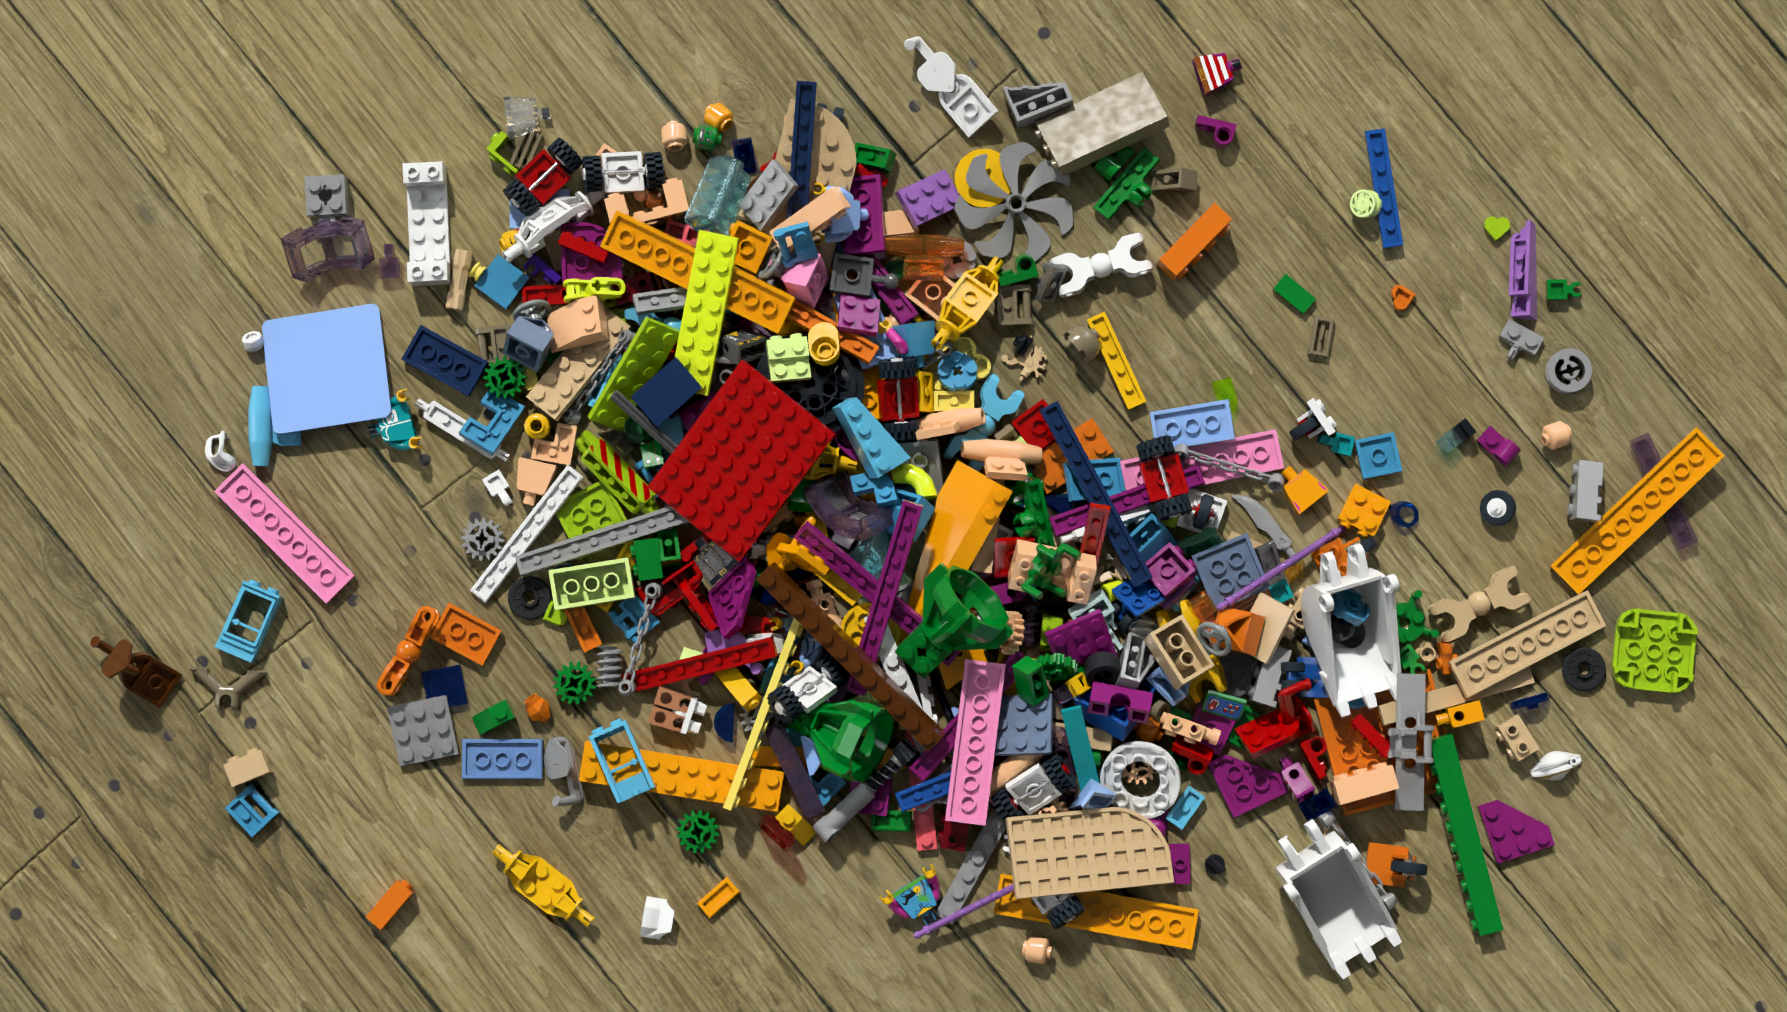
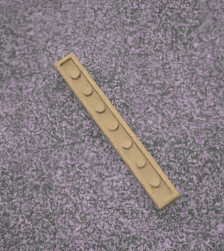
(1453, 695)

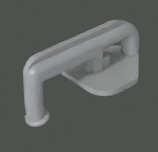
(561, 762)

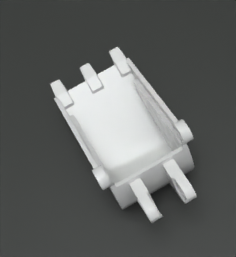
(1373, 664)
(1335, 898)

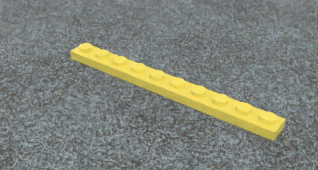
(761, 723)

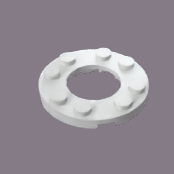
(1155, 756)

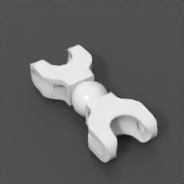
(1102, 265)

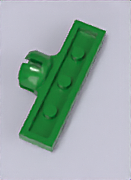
(1128, 186)
(1035, 517)

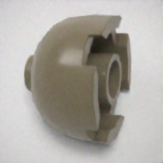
(1083, 342)

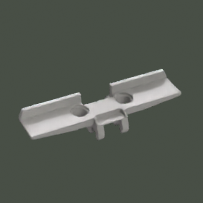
(1410, 703)

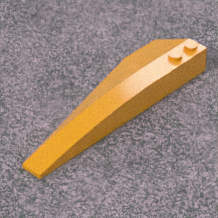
(958, 526)

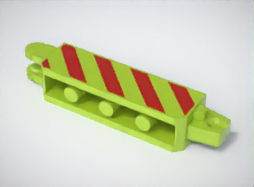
(616, 474)

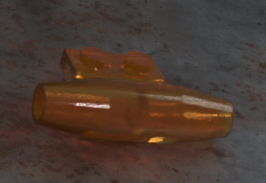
(924, 254)

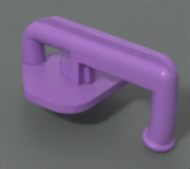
(715, 642)

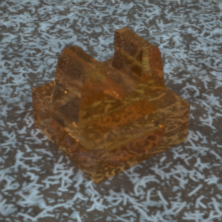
(1204, 607)

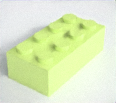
(592, 584)

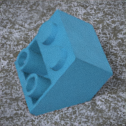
(927, 511)
(1151, 537)

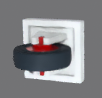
(1307, 426)
(1205, 513)

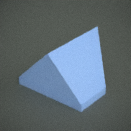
(1164, 687)
(811, 756)
(1093, 797)

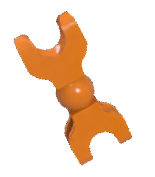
(408, 651)

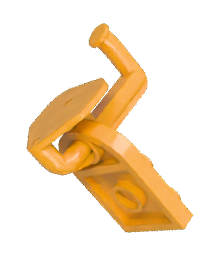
(791, 554)

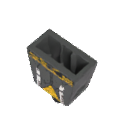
(742, 346)

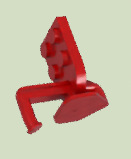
(686, 587)
(1279, 725)

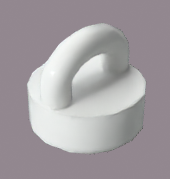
(253, 341)

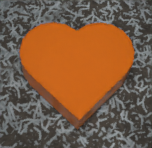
(1402, 297)

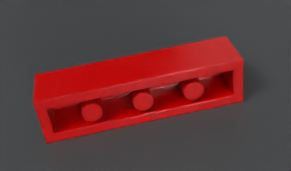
(582, 247)
(1369, 733)

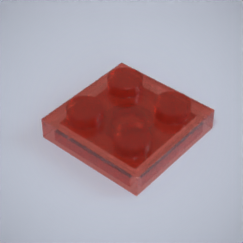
(782, 837)

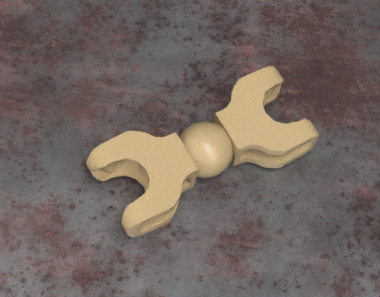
(1479, 603)

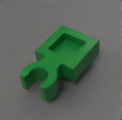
(1558, 289)
(1410, 660)

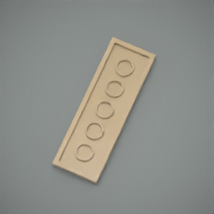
(574, 371)

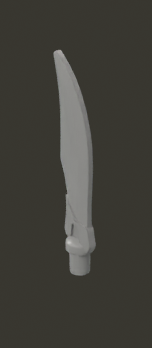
(1266, 523)

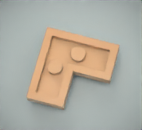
(558, 451)

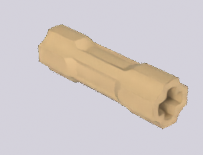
(459, 279)

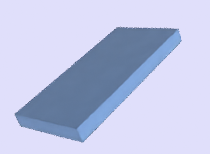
(502, 758)

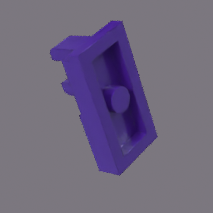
(550, 275)

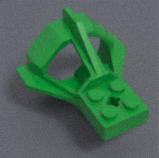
(948, 622)
(837, 730)

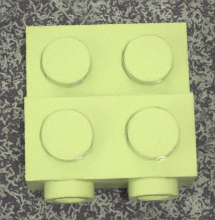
(788, 358)

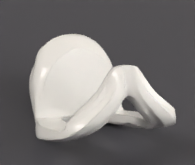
(220, 460)

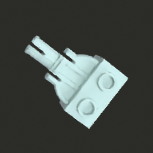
(1097, 601)

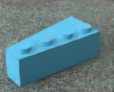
(869, 438)

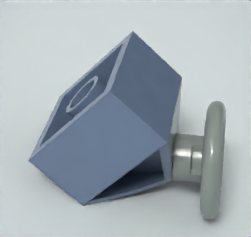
(529, 336)

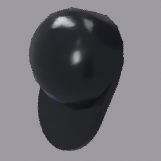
(1346, 633)

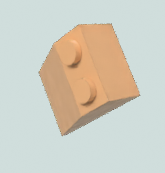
(578, 324)

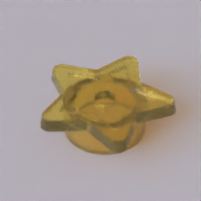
(1298, 571)

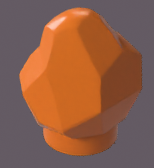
(537, 708)

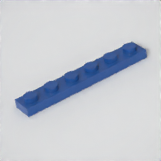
(1383, 185)

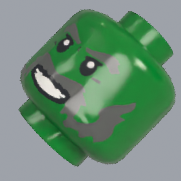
(706, 137)

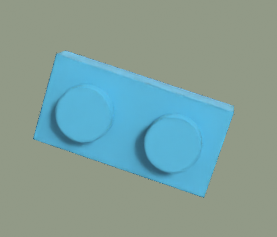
(1185, 807)

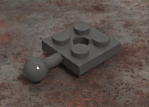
(862, 284)

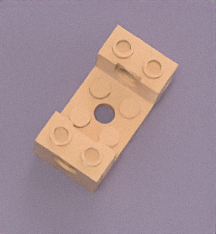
(675, 198)
(1075, 576)

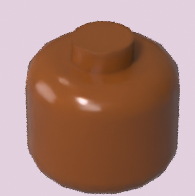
(654, 199)

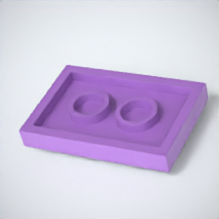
(928, 198)

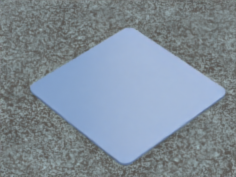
(326, 369)

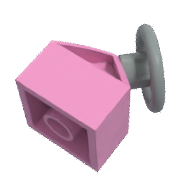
(802, 280)

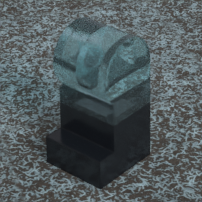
(1456, 436)

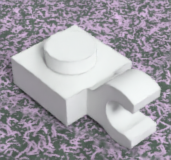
(497, 485)

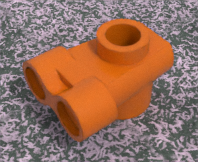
(1445, 655)

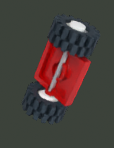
(543, 176)
(898, 397)
(1164, 478)

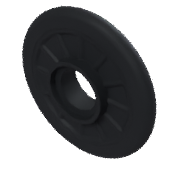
(518, 591)
(1596, 672)

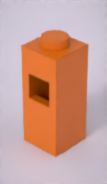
(390, 903)

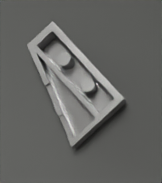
(1036, 102)
(1585, 491)
(1135, 661)
(1268, 679)

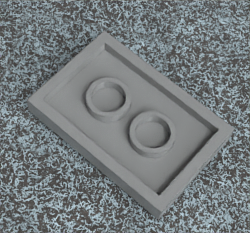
(768, 195)

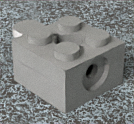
(327, 197)

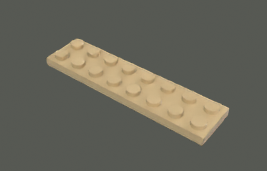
(1526, 644)

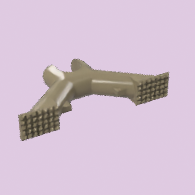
(232, 690)

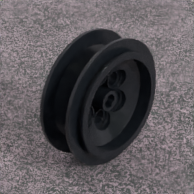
(843, 378)

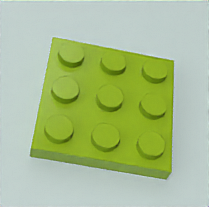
(590, 510)

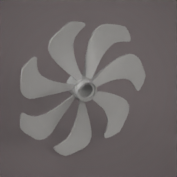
(976, 217)

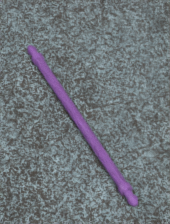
(1230, 600)
(928, 929)

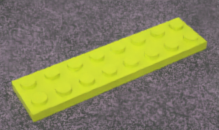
(706, 305)

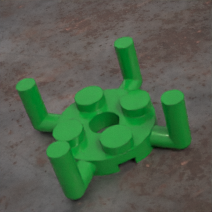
(1045, 568)
(1415, 618)

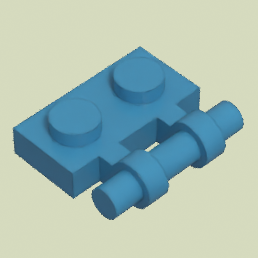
(634, 610)

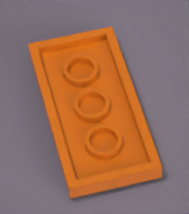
(1051, 465)

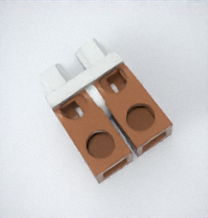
(681, 714)

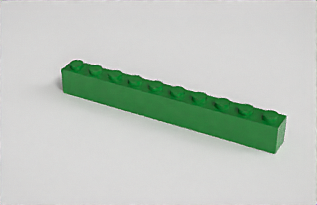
(1464, 836)

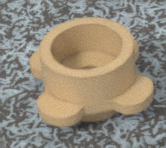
(1428, 647)

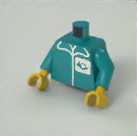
(398, 427)

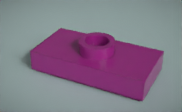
(1180, 862)

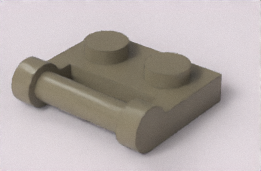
(1007, 305)
(498, 337)

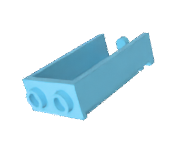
(241, 647)
(633, 785)

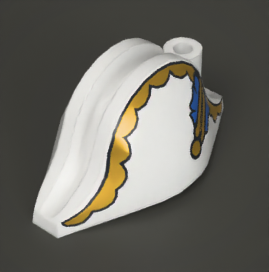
(1555, 765)

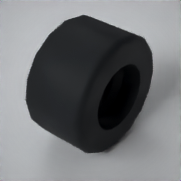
(1102, 668)

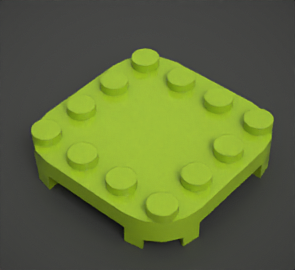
(1654, 650)

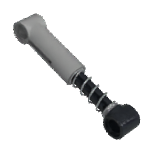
(830, 825)

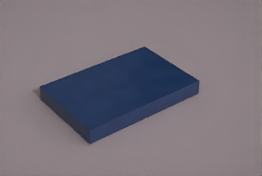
(666, 392)

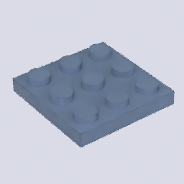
(1229, 568)
(1024, 727)

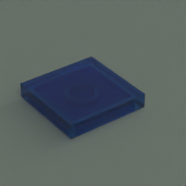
(447, 682)

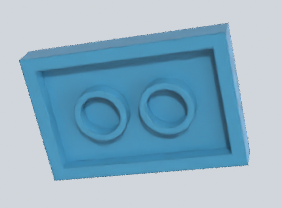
(1109, 473)

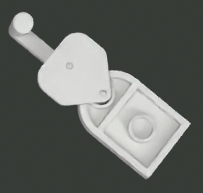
(968, 103)

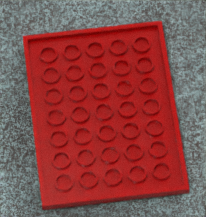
(741, 460)

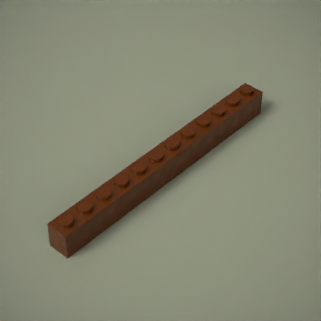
(851, 656)

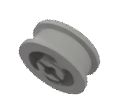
(1573, 385)

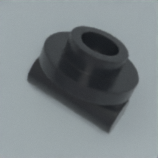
(1022, 344)
(1214, 864)

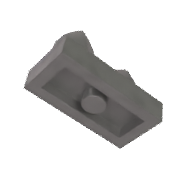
(1049, 285)

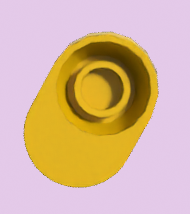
(824, 344)

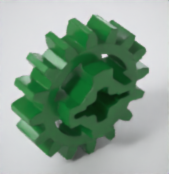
(508, 369)
(1058, 666)
(579, 690)
(686, 834)

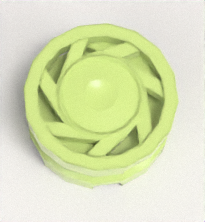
(1366, 204)

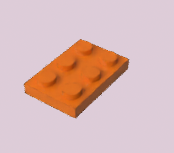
(466, 634)

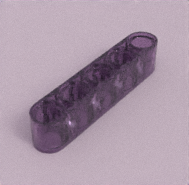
(795, 771)

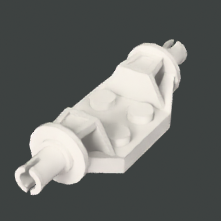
(547, 219)

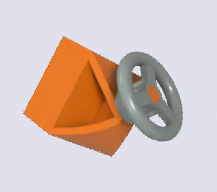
(1232, 631)

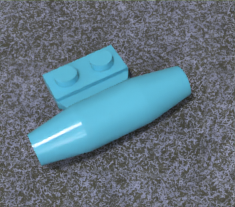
(261, 430)

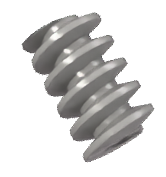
(609, 666)

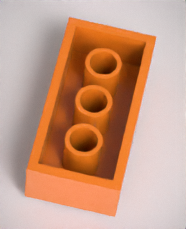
(1194, 241)

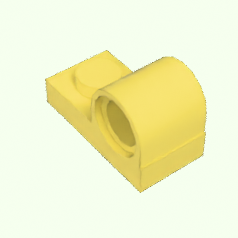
(952, 400)

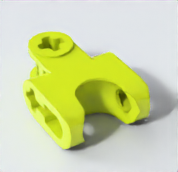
(597, 286)

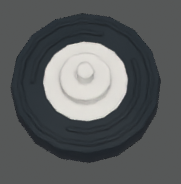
(1497, 507)

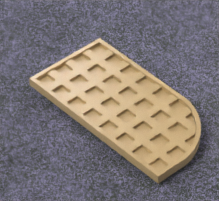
(831, 164)
(1086, 852)

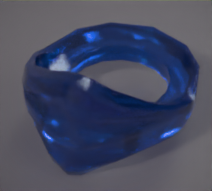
(1395, 510)

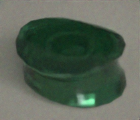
(636, 433)

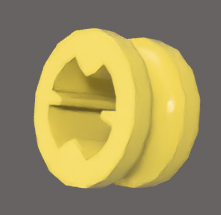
(477, 271)

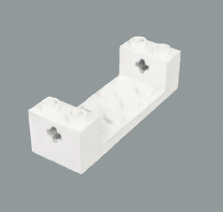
(427, 223)

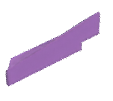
(1523, 273)

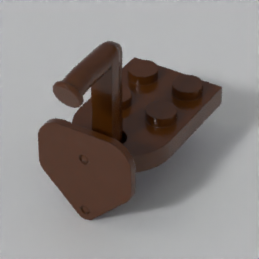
(147, 678)

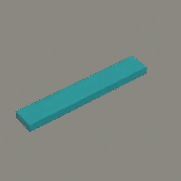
(1080, 745)

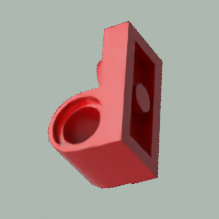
(1198, 754)
(1317, 767)

